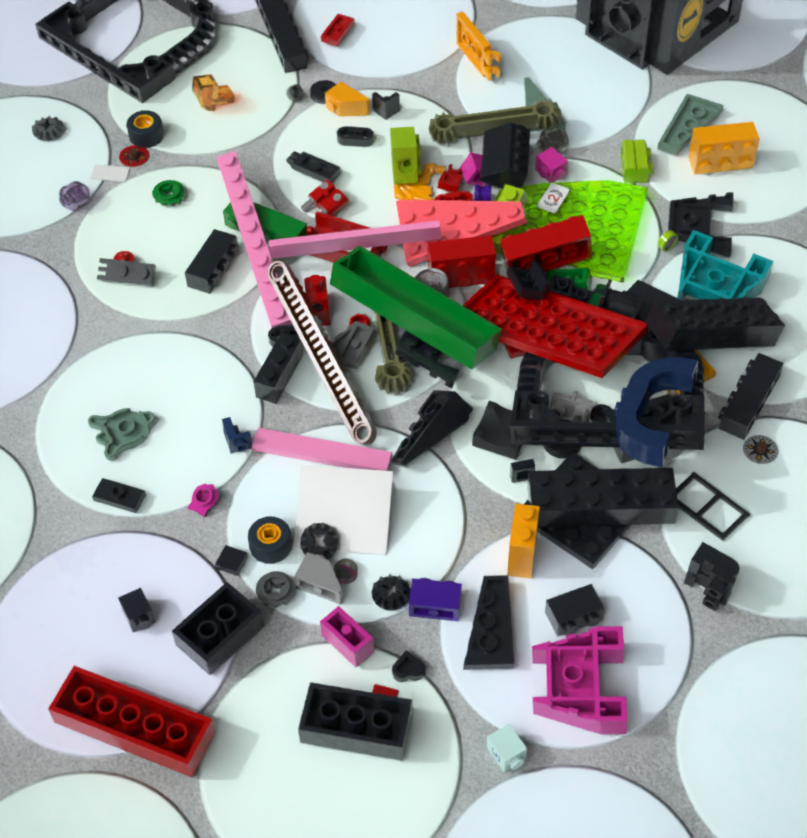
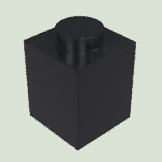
(136, 610)

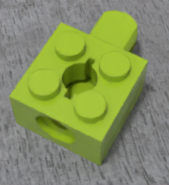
(405, 155)

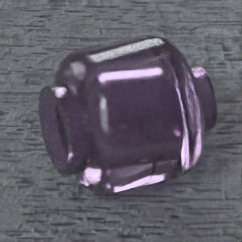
(74, 195)

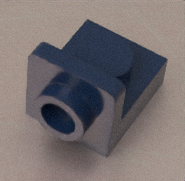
(235, 440)

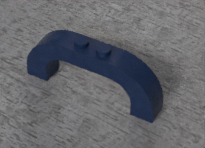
(659, 375)

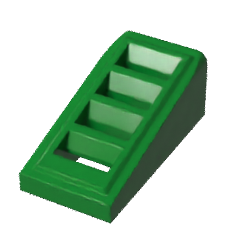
(581, 276)

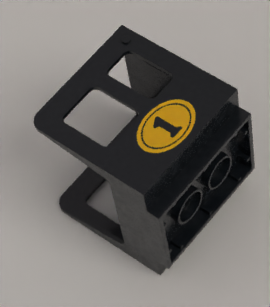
(656, 30)

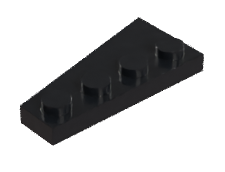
(491, 634)

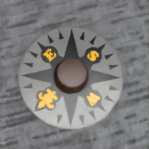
(760, 449)

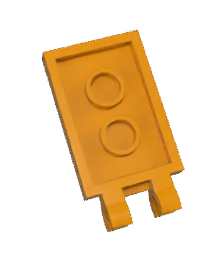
(476, 47)

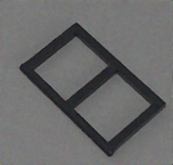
(718, 495)

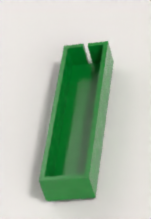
(415, 307)

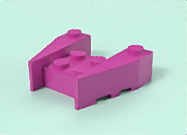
(574, 680)

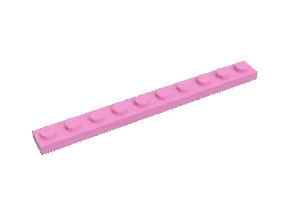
(252, 236)

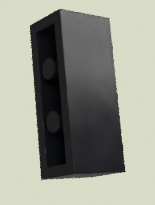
(212, 261)
(278, 368)

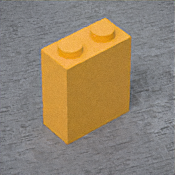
(523, 540)

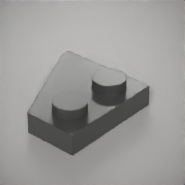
(354, 343)

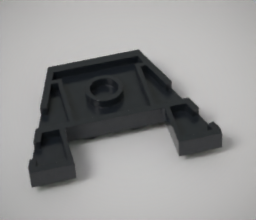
(695, 214)
(423, 354)

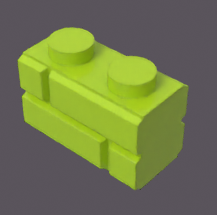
(635, 161)

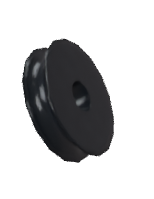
(319, 89)

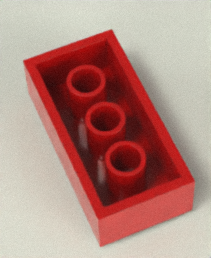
(551, 245)

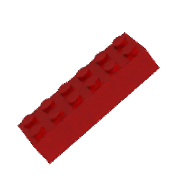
(132, 721)

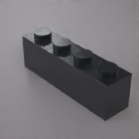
(750, 396)

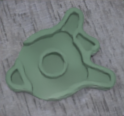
(121, 430)

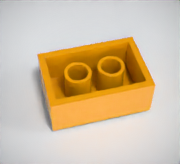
(723, 147)

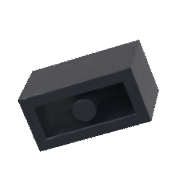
(574, 610)

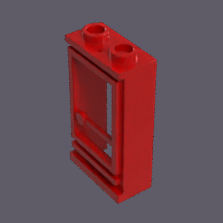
(330, 224)

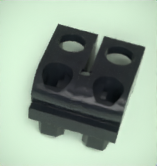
(713, 572)

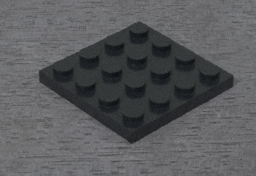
(584, 543)

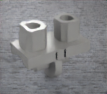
(571, 407)

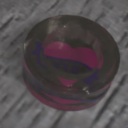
(346, 571)

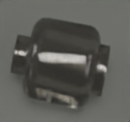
(553, 138)

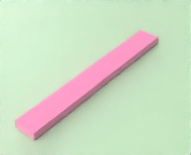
(351, 239)

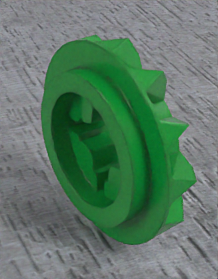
(166, 187)

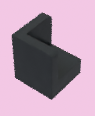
(386, 105)

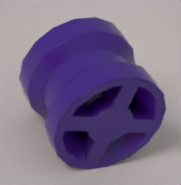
(482, 193)

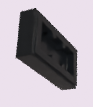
(118, 495)

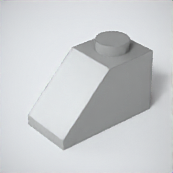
(318, 578)

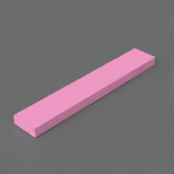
(320, 450)

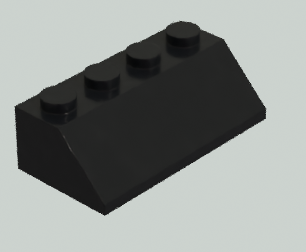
(505, 156)

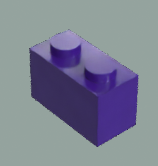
(435, 599)

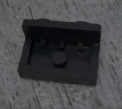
(529, 282)

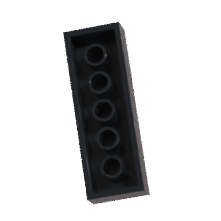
(714, 323)
(604, 496)

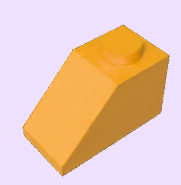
(346, 101)

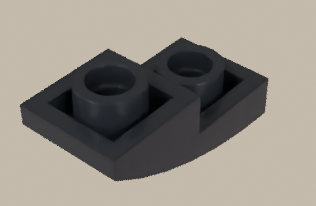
(565, 287)

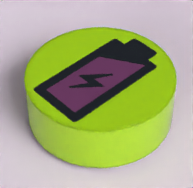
(667, 240)

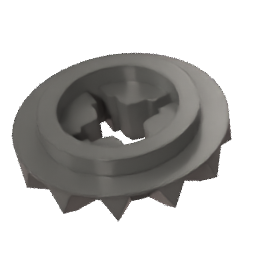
(53, 131)
(279, 580)

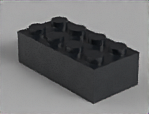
(355, 721)

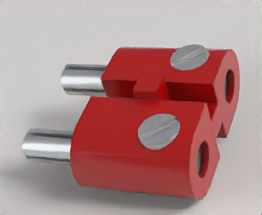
(326, 198)

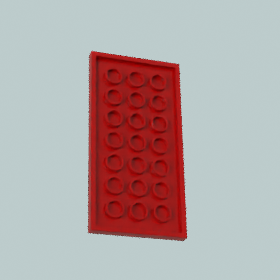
(558, 327)

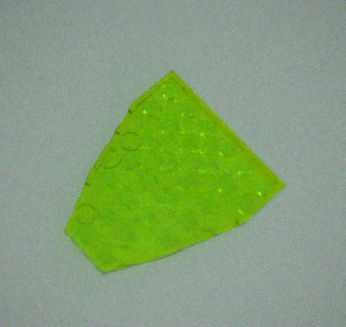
(611, 216)

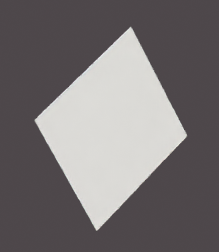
(348, 501)

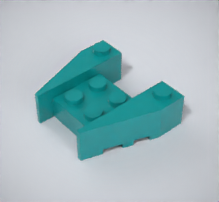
(714, 278)

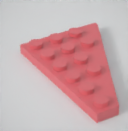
(458, 220)

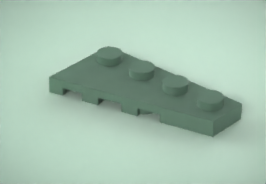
(691, 114)

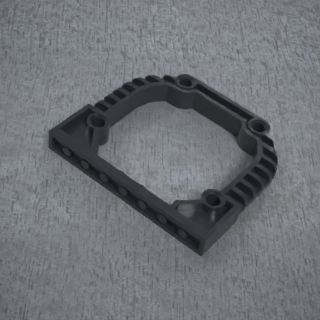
(137, 79)
(538, 425)

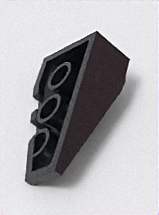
(439, 417)

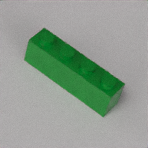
(273, 223)

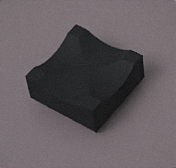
(494, 431)

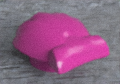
(203, 499)

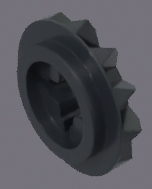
(319, 529)
(394, 600)

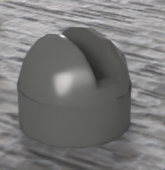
(294, 92)

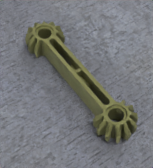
(448, 127)
(392, 375)

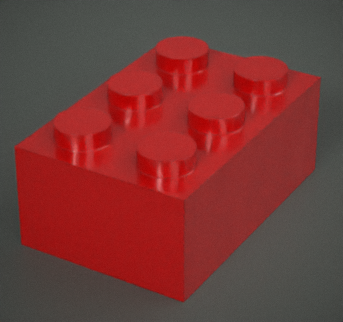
(463, 260)

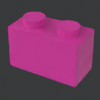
(347, 636)

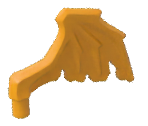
(418, 190)

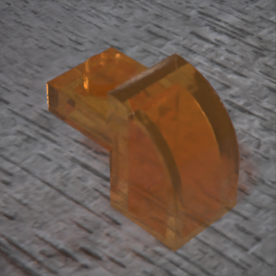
(209, 93)

